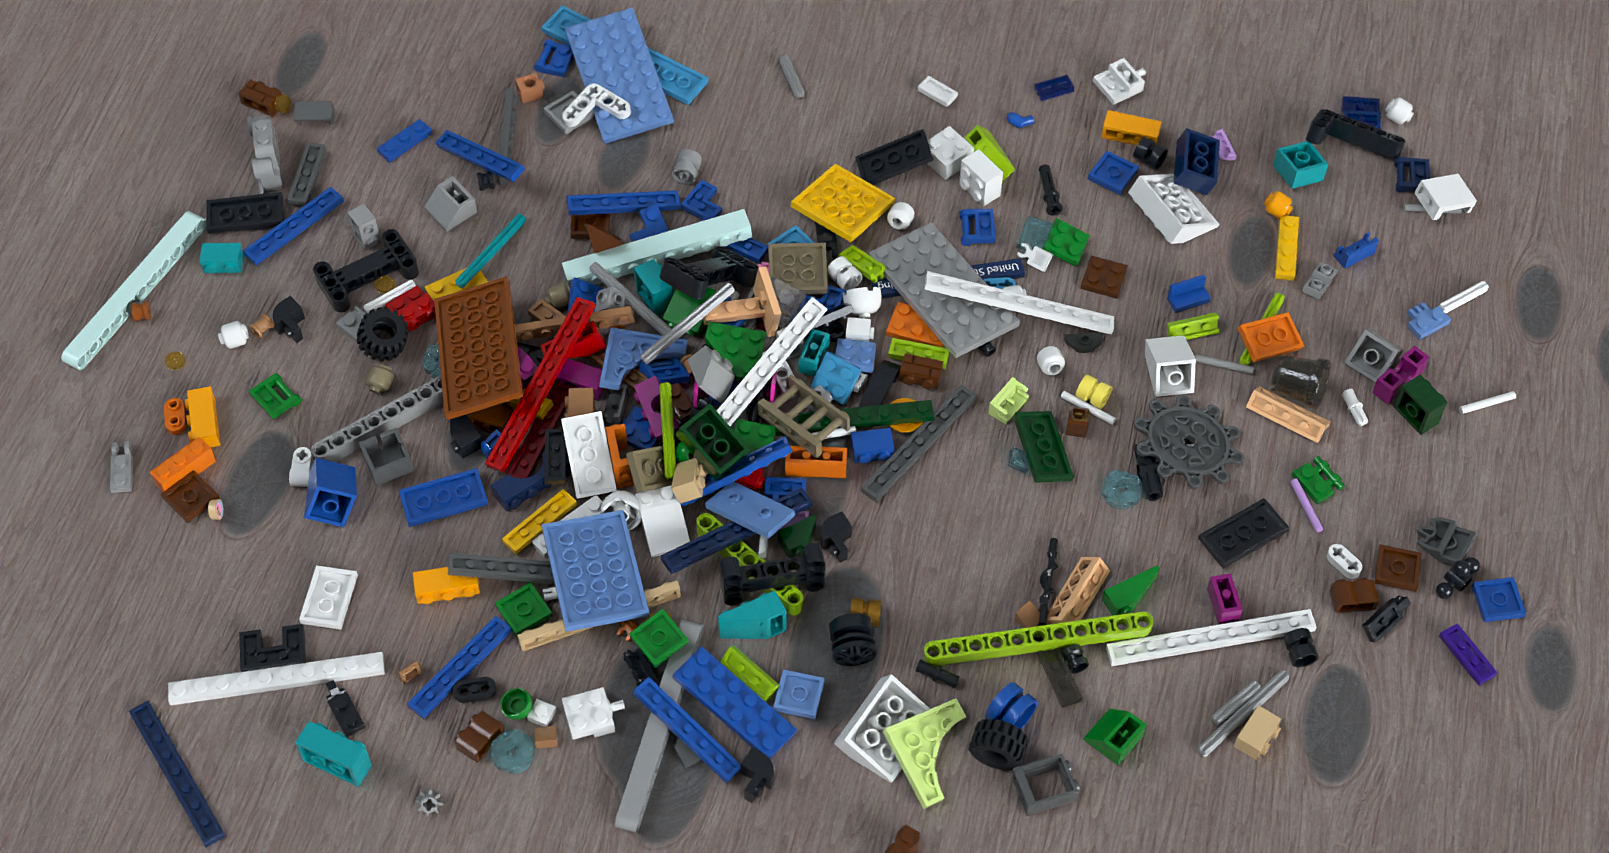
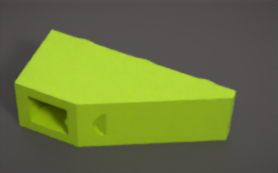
(984, 141)

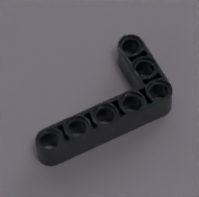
(1354, 132)

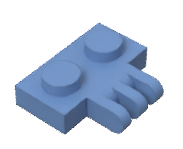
(1426, 320)

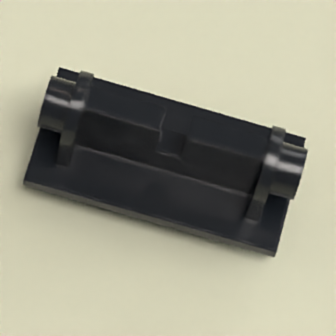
(640, 666)

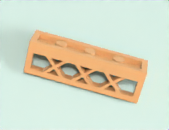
(1287, 414)
(1081, 593)

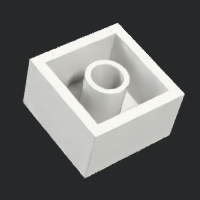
(948, 151)
(981, 178)

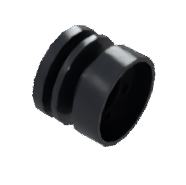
(852, 639)

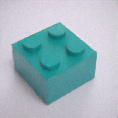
(1300, 164)
(651, 288)

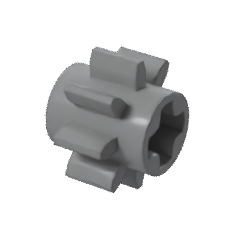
(429, 794)

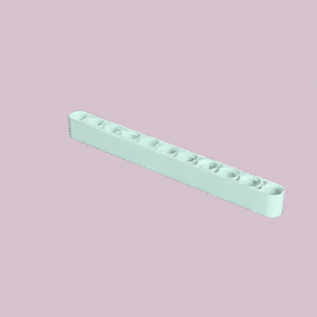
(134, 289)

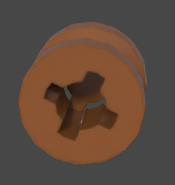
(141, 311)

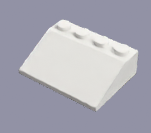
(1172, 208)
(864, 736)

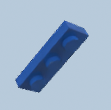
(404, 140)

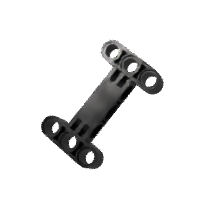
(366, 270)
(695, 277)
(736, 581)

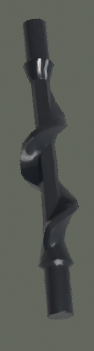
(1045, 581)

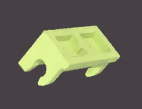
(1008, 401)

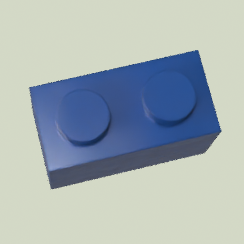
(872, 445)

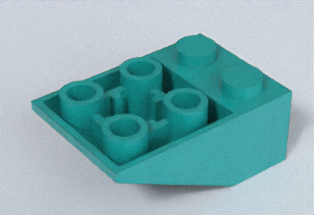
(754, 619)

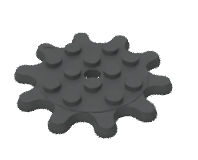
(1183, 422)

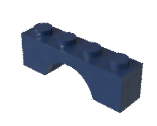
(513, 491)

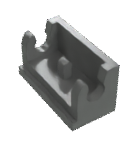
(314, 111)
(616, 406)

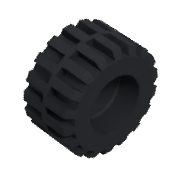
(379, 347)
(998, 744)

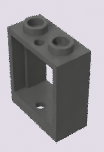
(1038, 767)

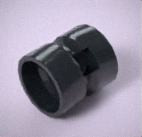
(1151, 153)
(1300, 647)

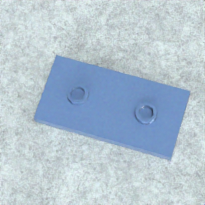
(750, 509)

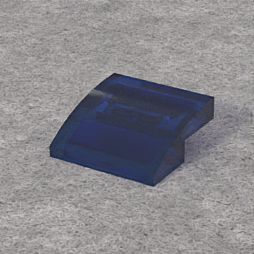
(1362, 110)

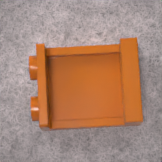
(617, 441)

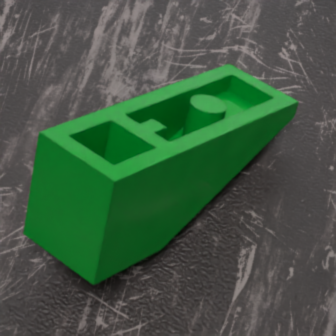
(1127, 594)

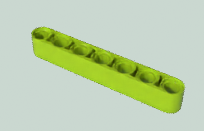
(747, 555)

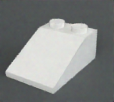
(662, 520)

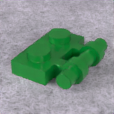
(1314, 484)

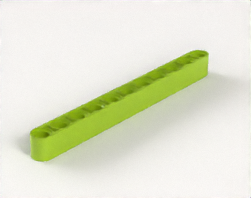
(1029, 645)

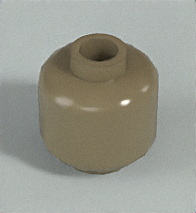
(558, 295)
(379, 378)

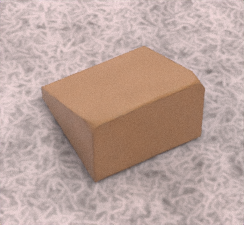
(1027, 615)
(409, 672)
(546, 737)

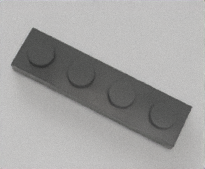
(306, 174)

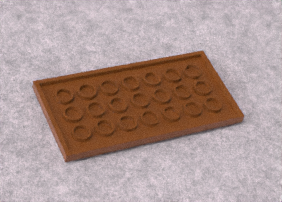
(477, 348)

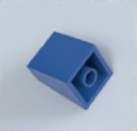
(330, 492)

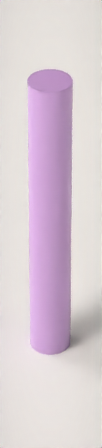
(1306, 505)

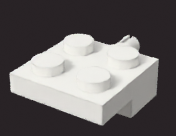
(1120, 81)
(590, 713)

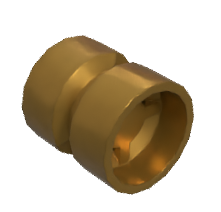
(871, 608)

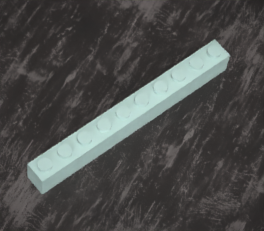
(672, 244)

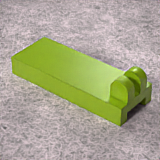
(864, 263)
(1194, 326)

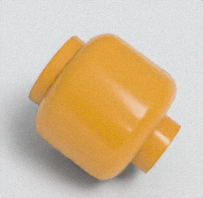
(1278, 204)

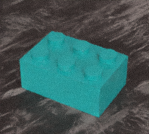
(333, 753)

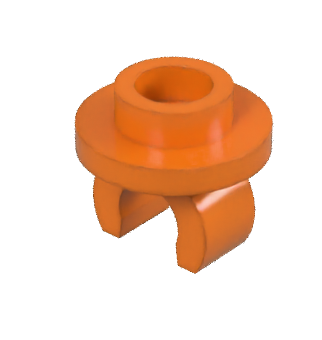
(628, 626)

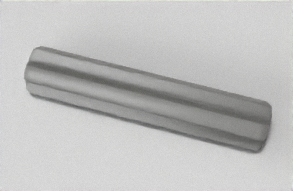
(792, 76)
(1235, 703)

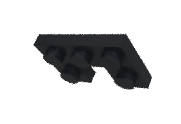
(256, 657)

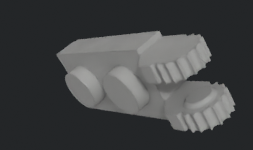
(121, 469)

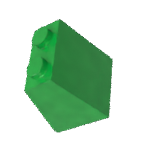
(681, 306)

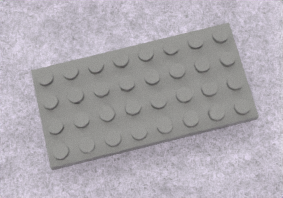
(954, 320)

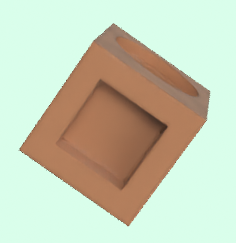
(529, 88)

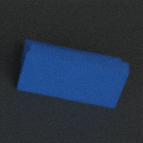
(1188, 294)

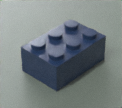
(1196, 161)

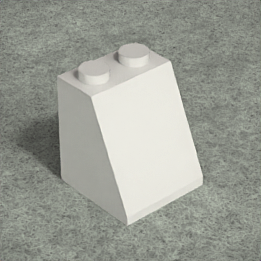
(1170, 365)

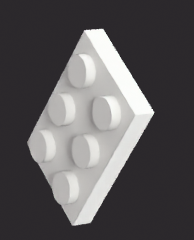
(328, 597)

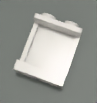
(1444, 195)

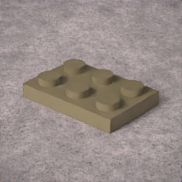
(648, 469)

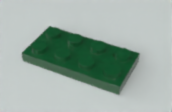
(1043, 446)

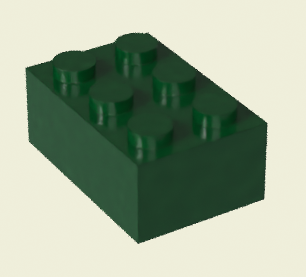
(712, 441)

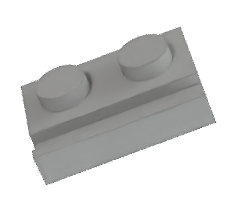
(350, 323)

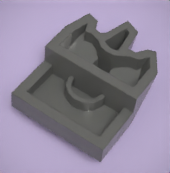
(1446, 540)

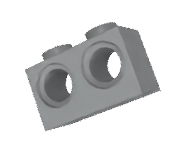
(364, 227)

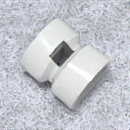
(844, 273)

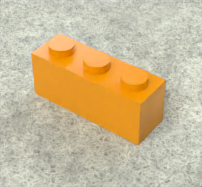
(1129, 128)
(202, 416)
(438, 585)

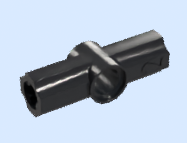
(1148, 476)

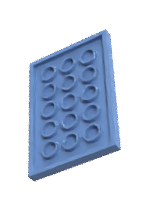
(594, 570)

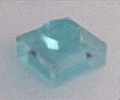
(1018, 460)

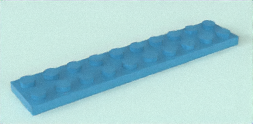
(674, 77)

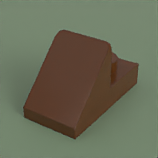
(1077, 421)

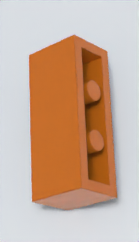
(194, 456)
(829, 464)

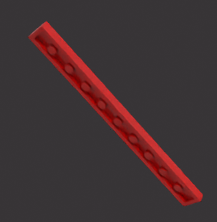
(540, 385)

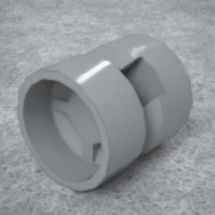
(687, 166)

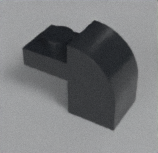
(286, 317)
(833, 533)
(760, 771)

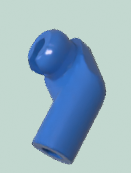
(1019, 121)

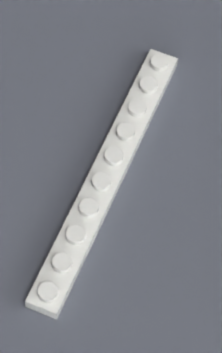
(1019, 302)
(771, 361)
(1208, 637)
(276, 678)

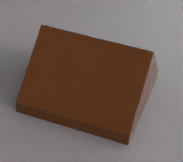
(602, 239)

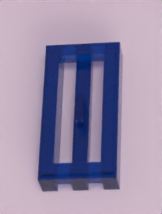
(1055, 89)

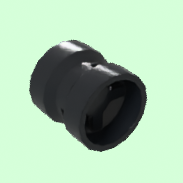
(1075, 658)

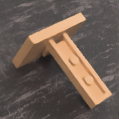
(763, 305)

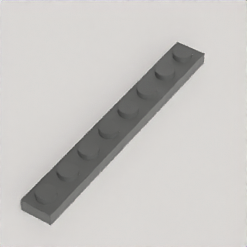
(918, 443)

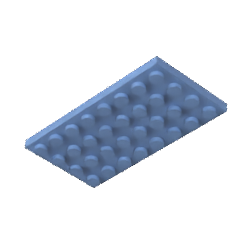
(616, 57)

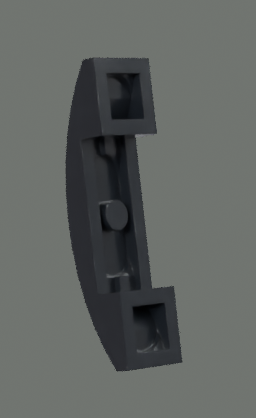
(880, 384)

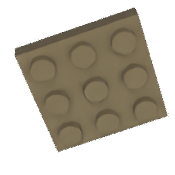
(800, 266)

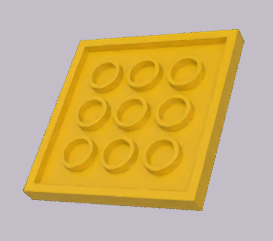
(842, 202)

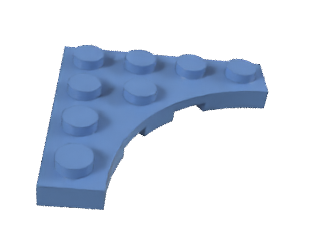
(624, 354)

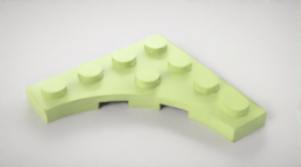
(917, 746)

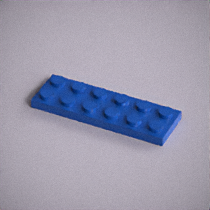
(734, 703)

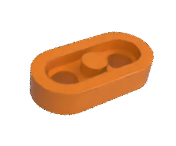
(175, 414)

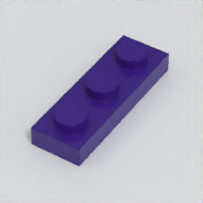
(1468, 654)

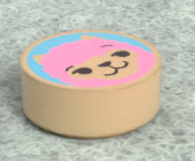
(215, 509)

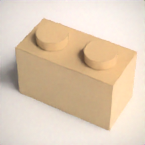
(688, 480)
(1257, 733)

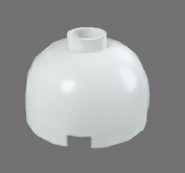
(863, 301)
(623, 501)

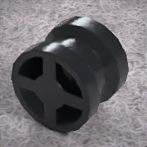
(485, 180)

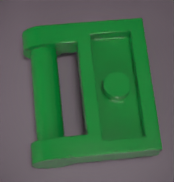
(270, 400)

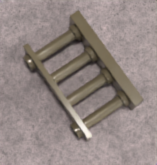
(799, 432)

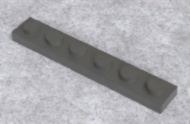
(508, 128)
(500, 568)

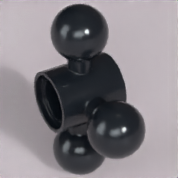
(1458, 577)

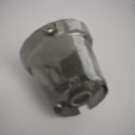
(1301, 379)

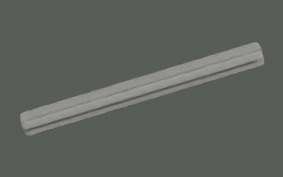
(630, 299)
(687, 323)
(1243, 713)

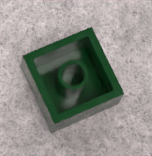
(1420, 404)

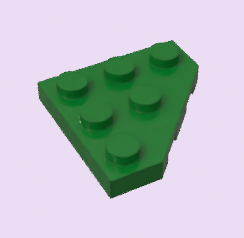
(737, 344)

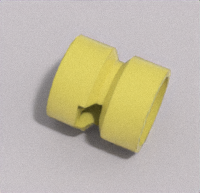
(1091, 390)

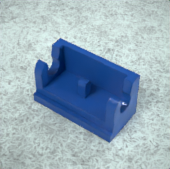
(1356, 251)

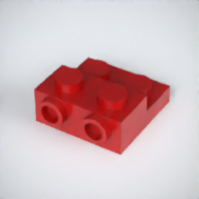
(414, 307)

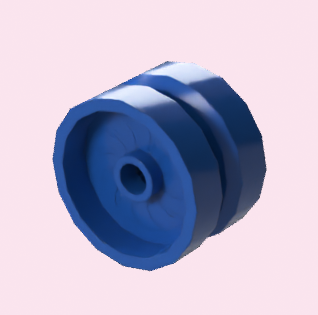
(1012, 706)

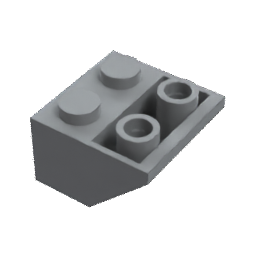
(451, 204)

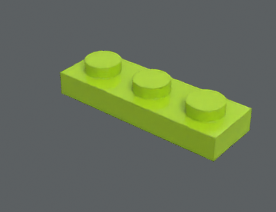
(900, 347)
(749, 673)

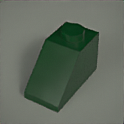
(797, 536)

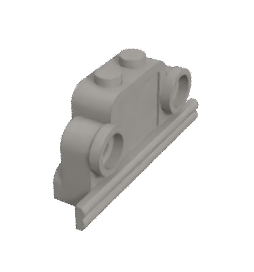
(267, 161)

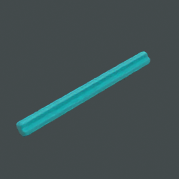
(495, 245)

